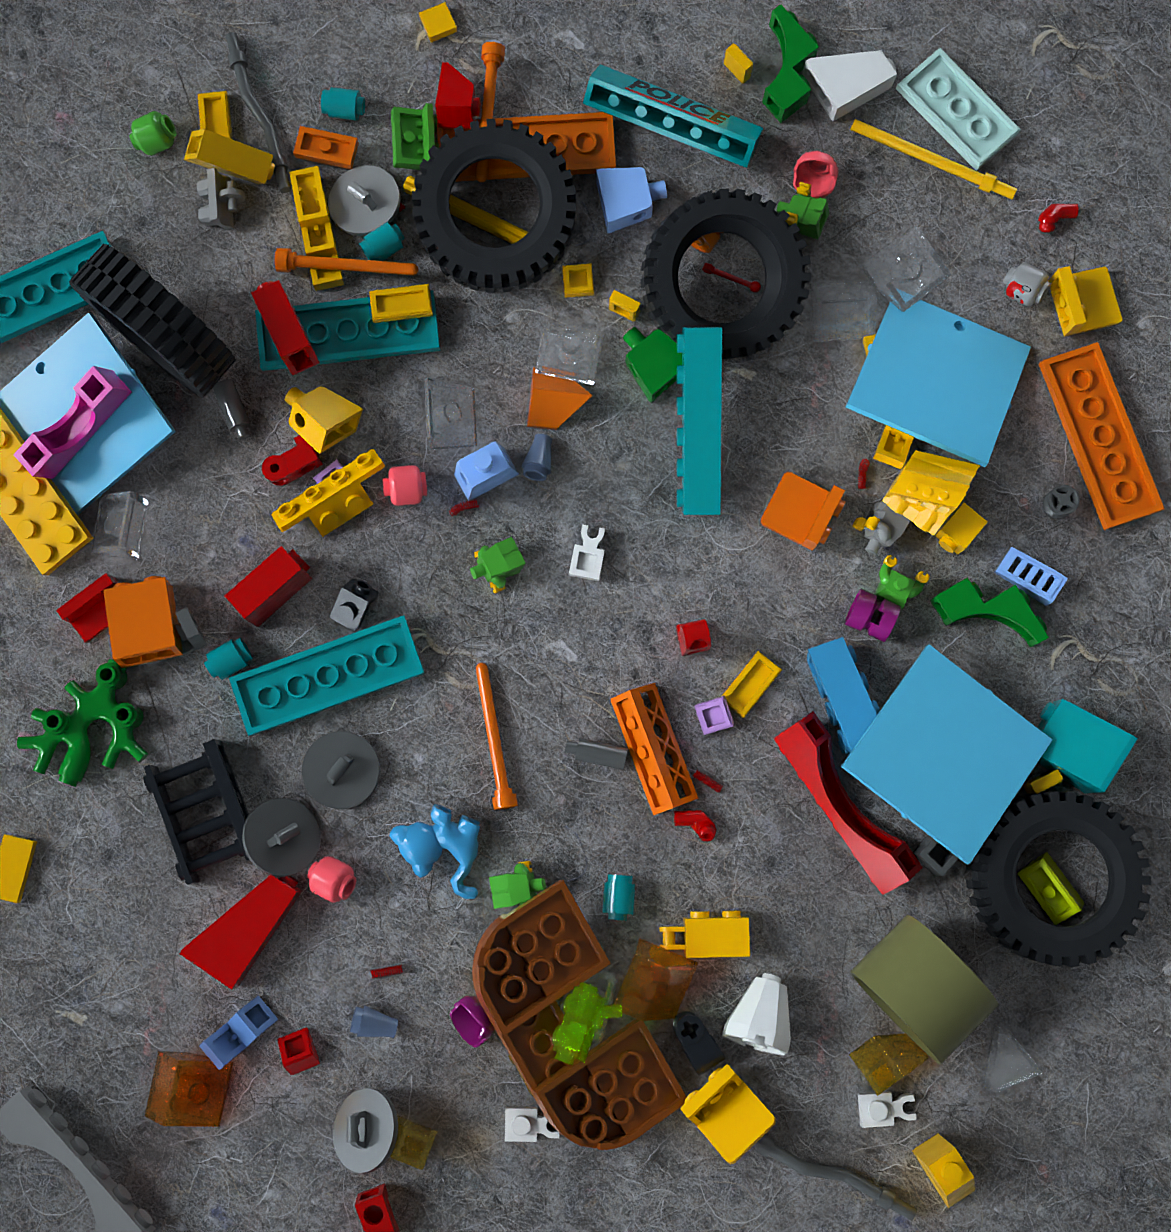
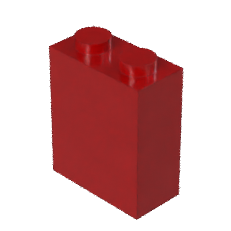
(284, 327)
(269, 586)

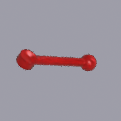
(710, 269)

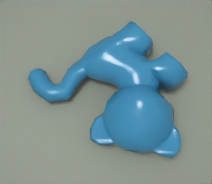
(423, 845)

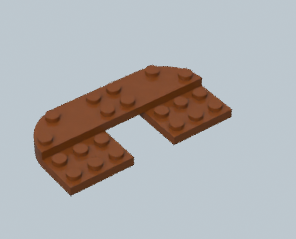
(518, 975)

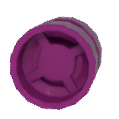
(863, 609)

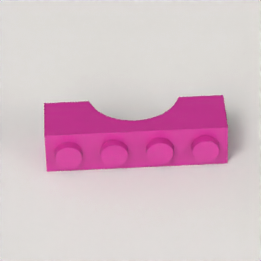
(95, 401)

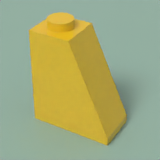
(229, 156)
(945, 1169)

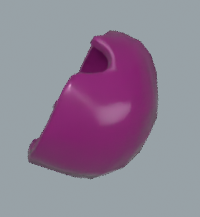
(471, 1021)

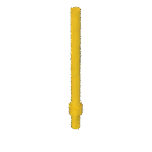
(986, 182)

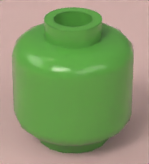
(153, 133)

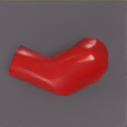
(1054, 213)
(698, 821)

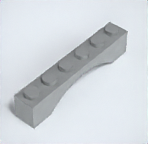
(32, 1123)

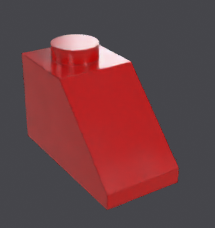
(455, 99)

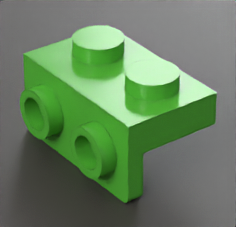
(412, 135)

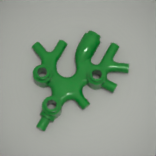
(73, 727)

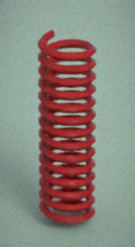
(704, 779)
(389, 969)

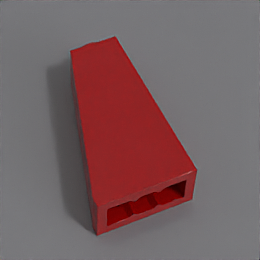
(240, 935)

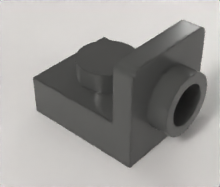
(189, 632)

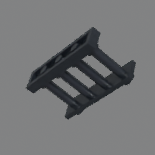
(224, 787)

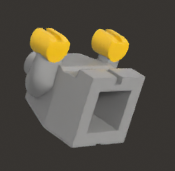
(882, 527)

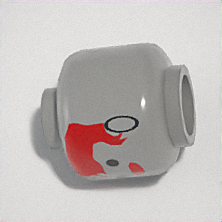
(1027, 284)

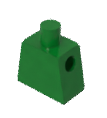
(652, 361)

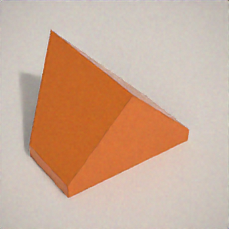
(553, 400)

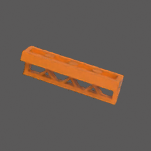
(649, 749)

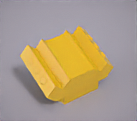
(930, 489)

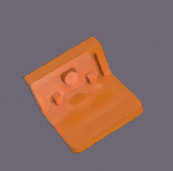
(802, 510)

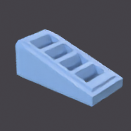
(1047, 573)

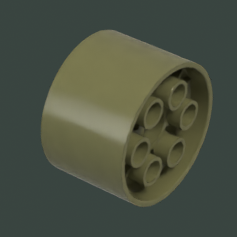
(924, 988)

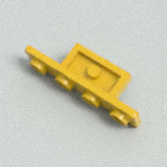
(334, 498)

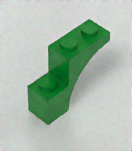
(788, 89)
(1008, 608)

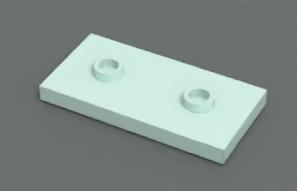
(958, 109)

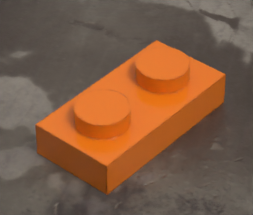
(325, 147)

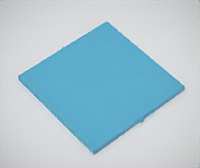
(940, 379)
(46, 394)
(947, 754)

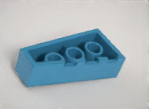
(846, 690)

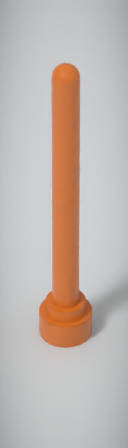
(492, 56)
(287, 260)
(504, 795)

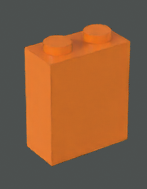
(142, 621)

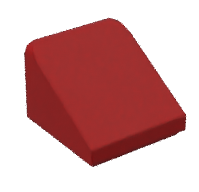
(298, 1051)

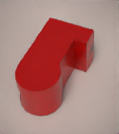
(291, 464)
(693, 637)
(375, 1210)

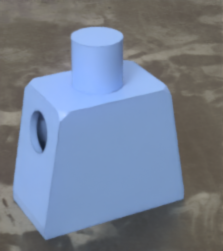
(627, 196)
(484, 470)

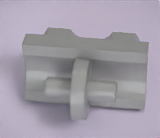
(222, 199)

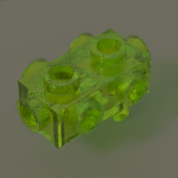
(583, 1015)

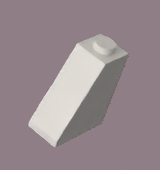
(849, 80)

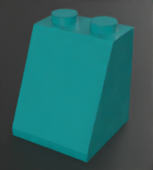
(1083, 746)

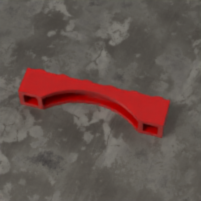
(882, 856)

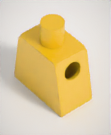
(322, 416)

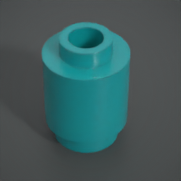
(342, 103)
(382, 242)
(228, 658)
(618, 897)

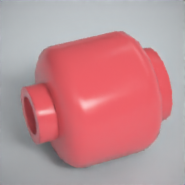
(405, 485)
(331, 879)

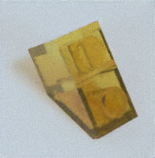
(887, 1060)
(413, 1143)

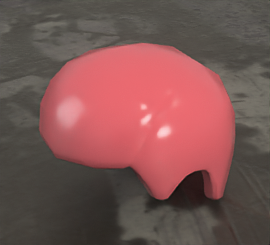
(818, 170)

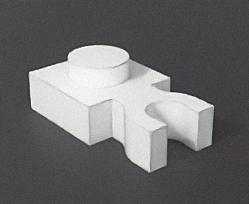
(587, 559)
(881, 1109)
(524, 1124)

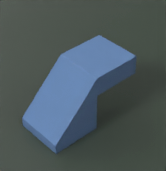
(238, 1032)

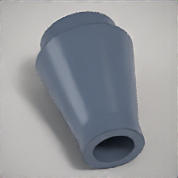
(538, 459)
(372, 1023)

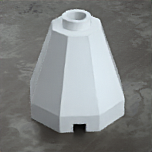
(761, 1017)

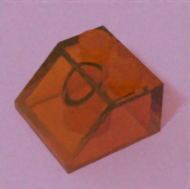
(654, 982)
(187, 1090)

